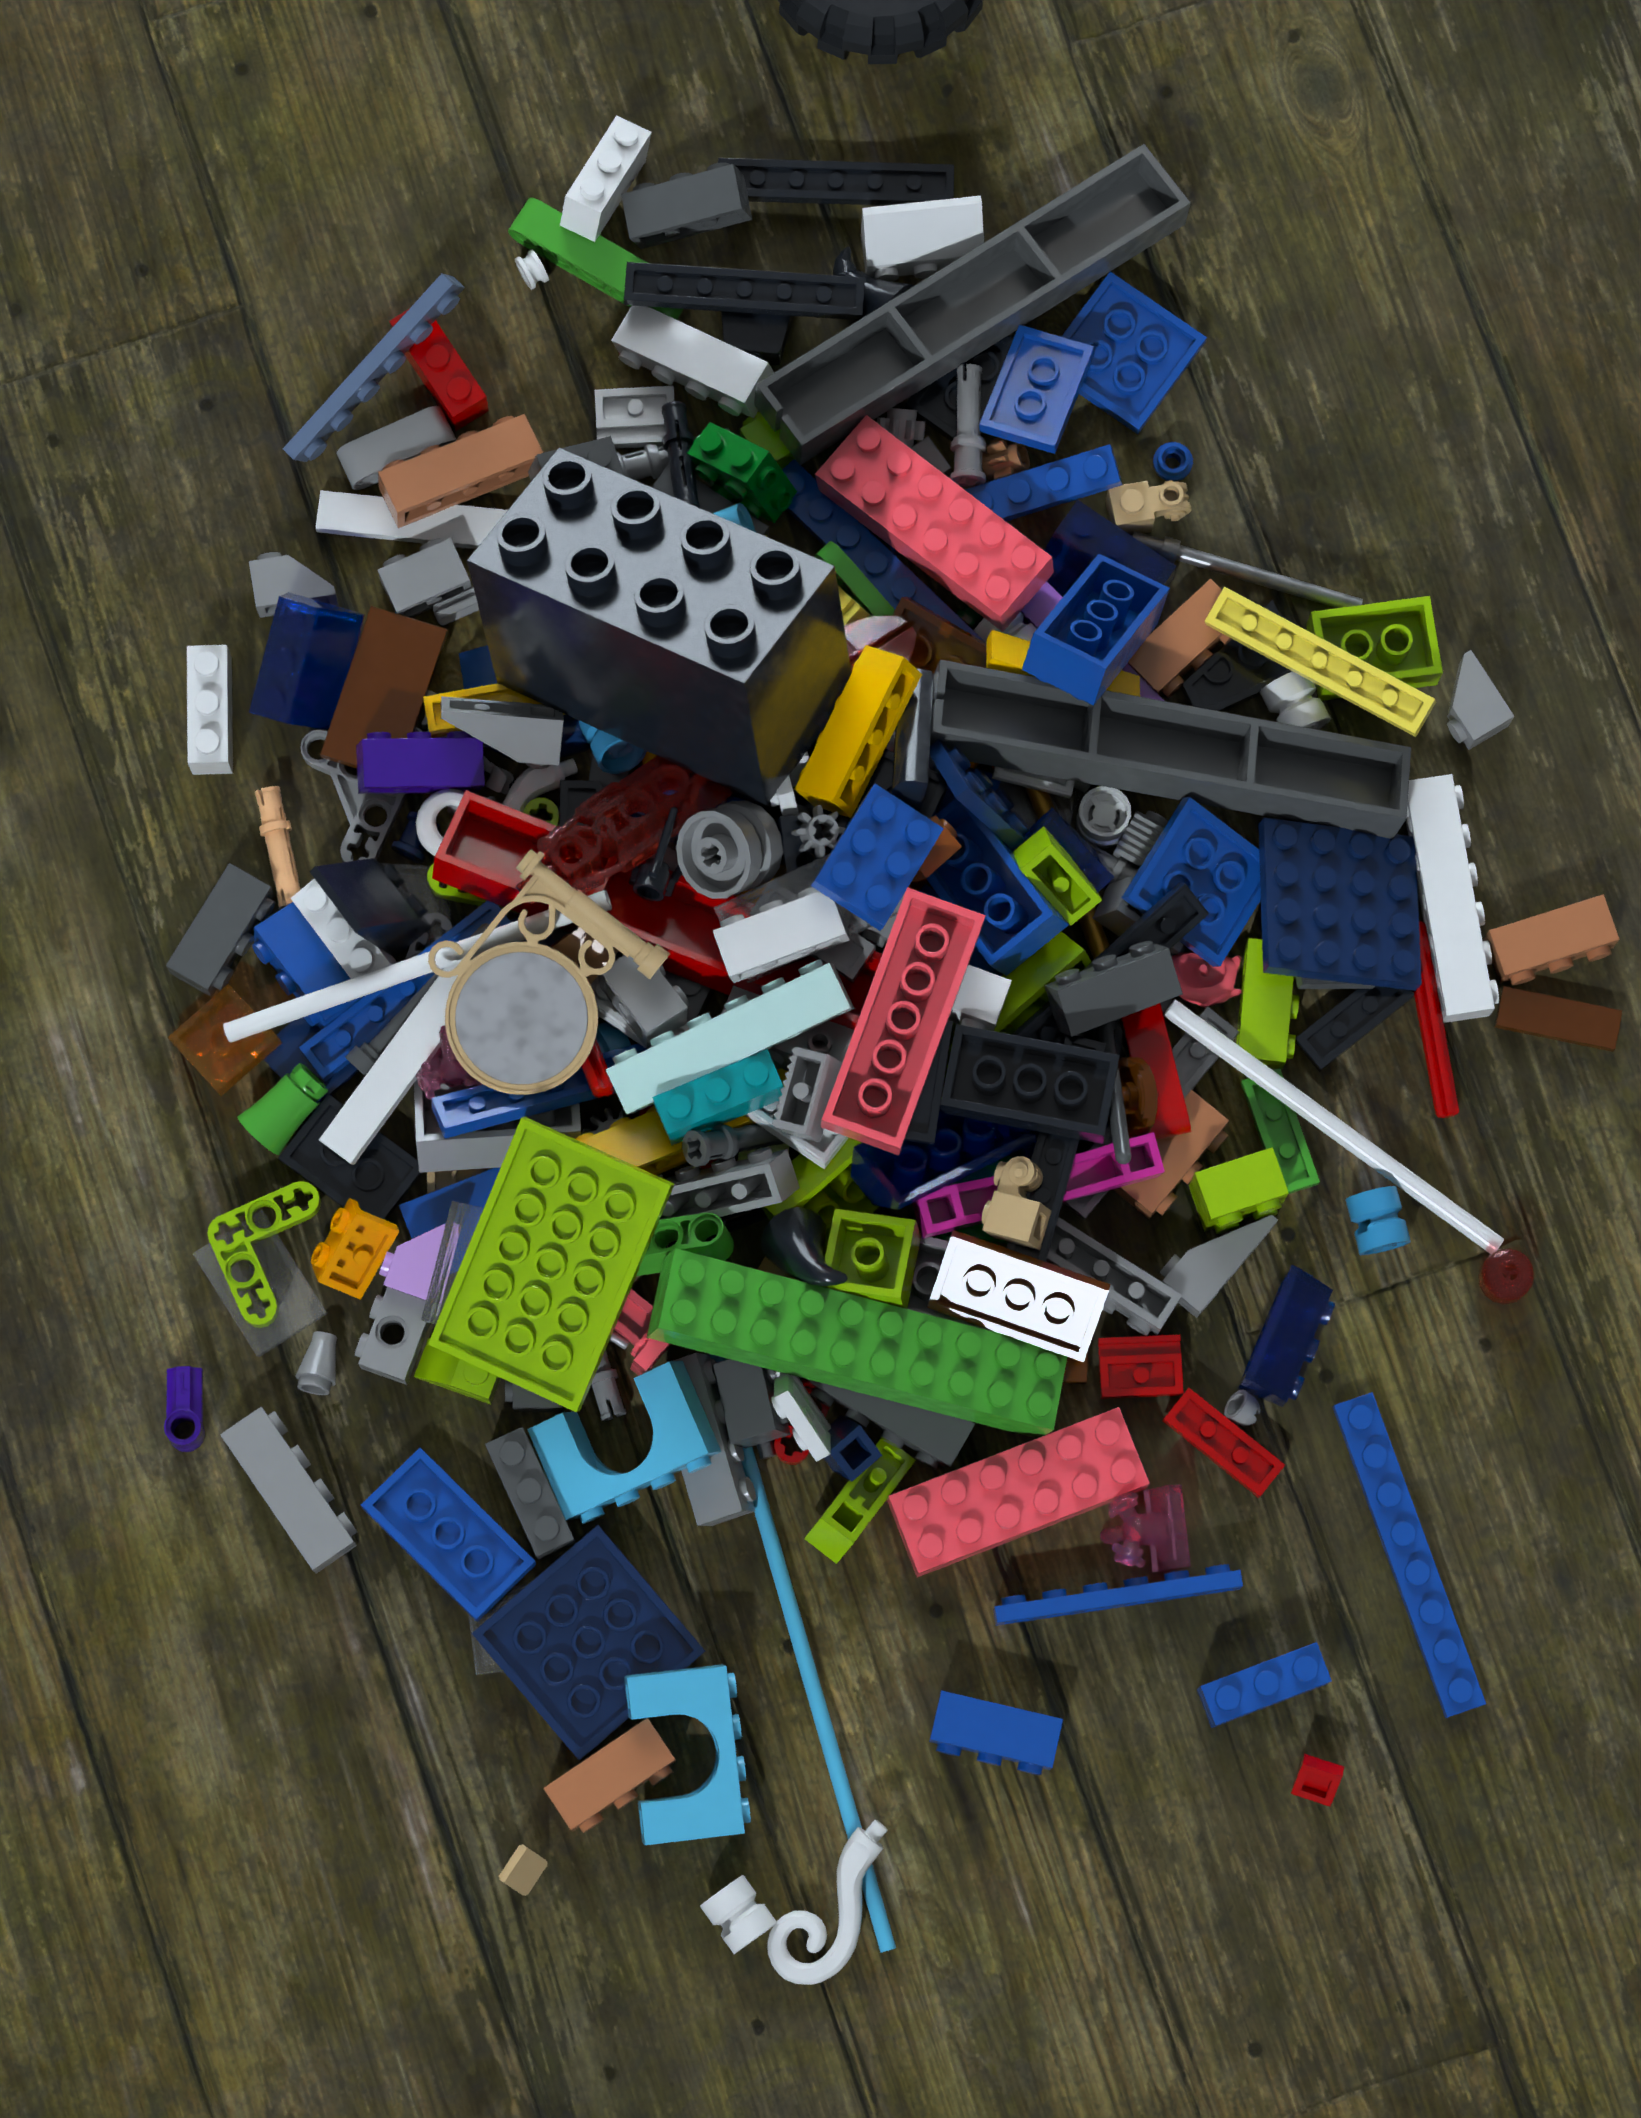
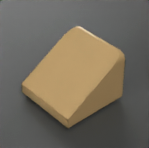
(523, 1870)

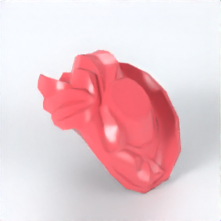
(1203, 982)

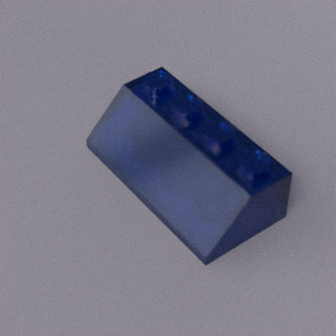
(920, 1169)

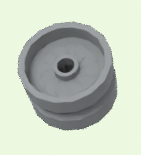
(729, 849)

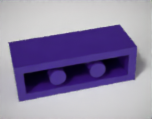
(419, 763)

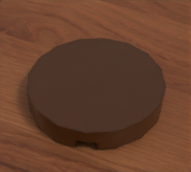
(1139, 1095)

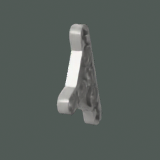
(357, 804)

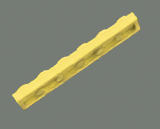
(1320, 661)

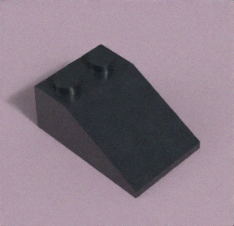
(374, 902)

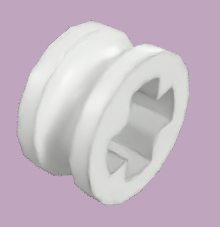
(531, 269)

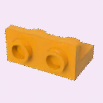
(352, 1249)

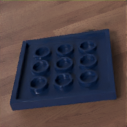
(1339, 905)
(579, 1635)

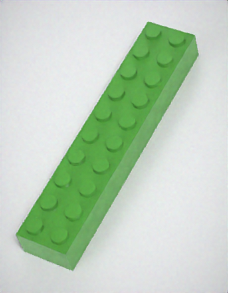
(856, 1344)

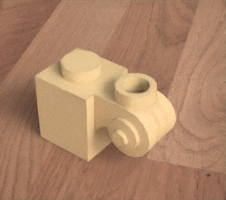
(1137, 505)
(1010, 1213)

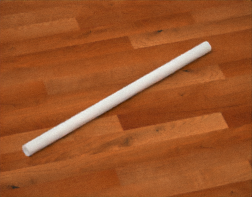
(389, 976)
(1333, 1127)

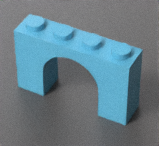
(679, 1442)
(717, 1804)

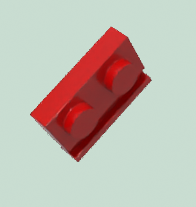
(1140, 1366)

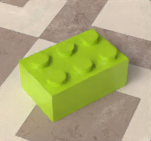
(1388, 635)

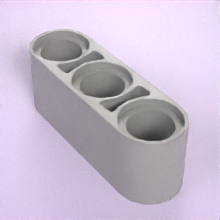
(396, 441)

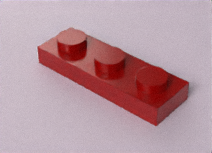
(1223, 1442)

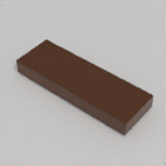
(1558, 1018)

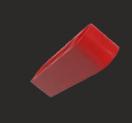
(1149, 1040)

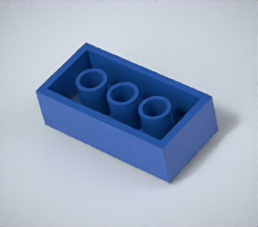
(1095, 629)
(989, 881)

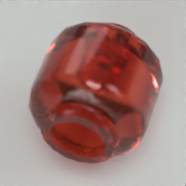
(1503, 1289)

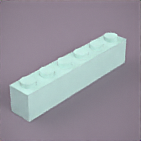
(738, 1033)

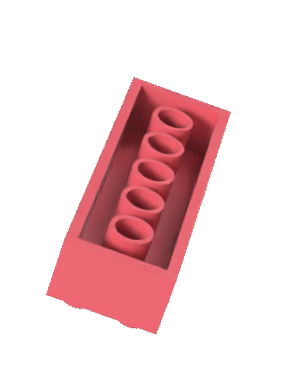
(934, 523)
(902, 1021)
(1017, 1492)

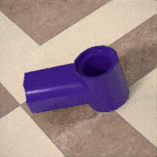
(184, 1405)

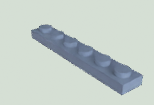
(383, 359)

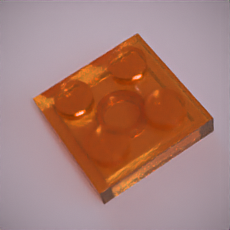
(208, 1049)

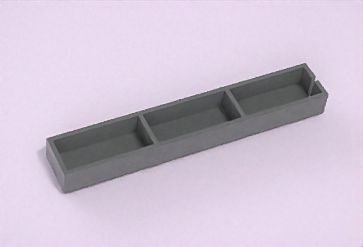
(971, 304)
(1171, 750)

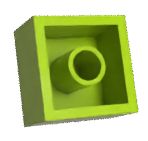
(1238, 1190)
(874, 1254)

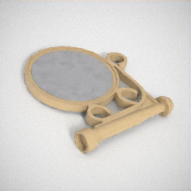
(524, 1010)

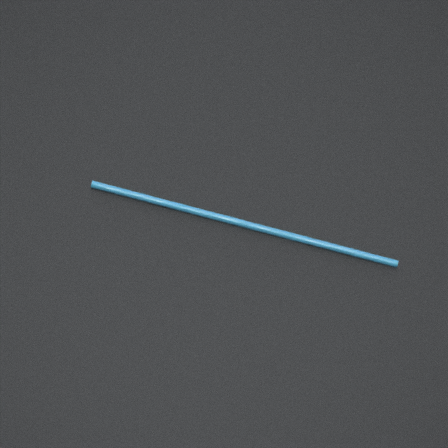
(814, 1690)

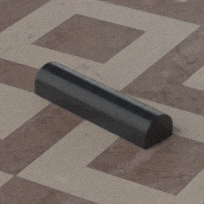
(913, 745)

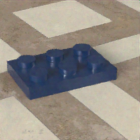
(975, 793)

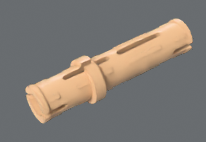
(279, 847)

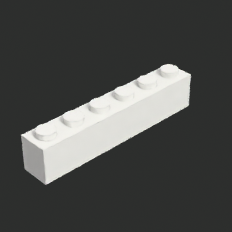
(1448, 899)

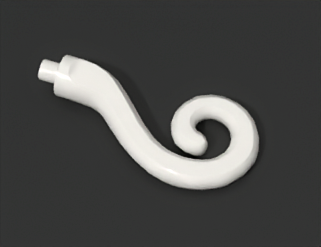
(526, 787)
(853, 1863)

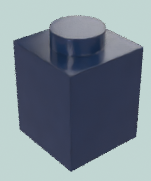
(850, 1449)

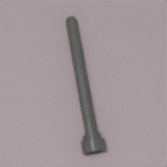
(367, 1054)
(1117, 1110)

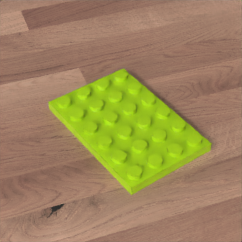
(550, 1264)

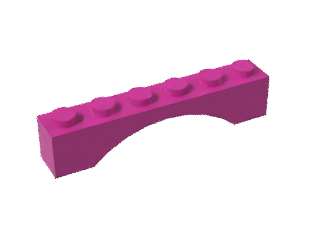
(1092, 1173)

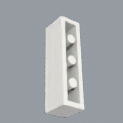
(691, 359)

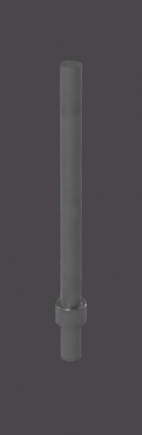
(1172, 551)

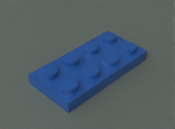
(448, 1534)

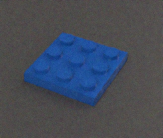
(1136, 351)
(1215, 866)

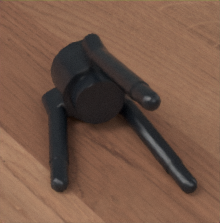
(653, 878)

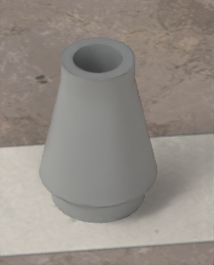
(318, 1366)

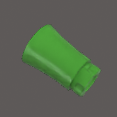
(283, 1108)

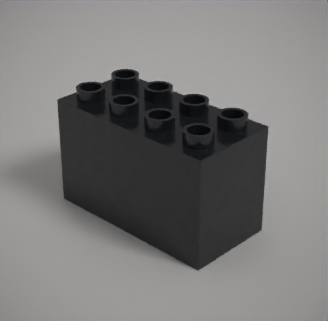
(662, 624)

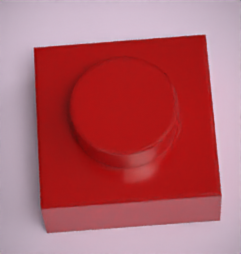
(1317, 1780)

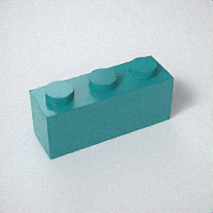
(719, 1096)

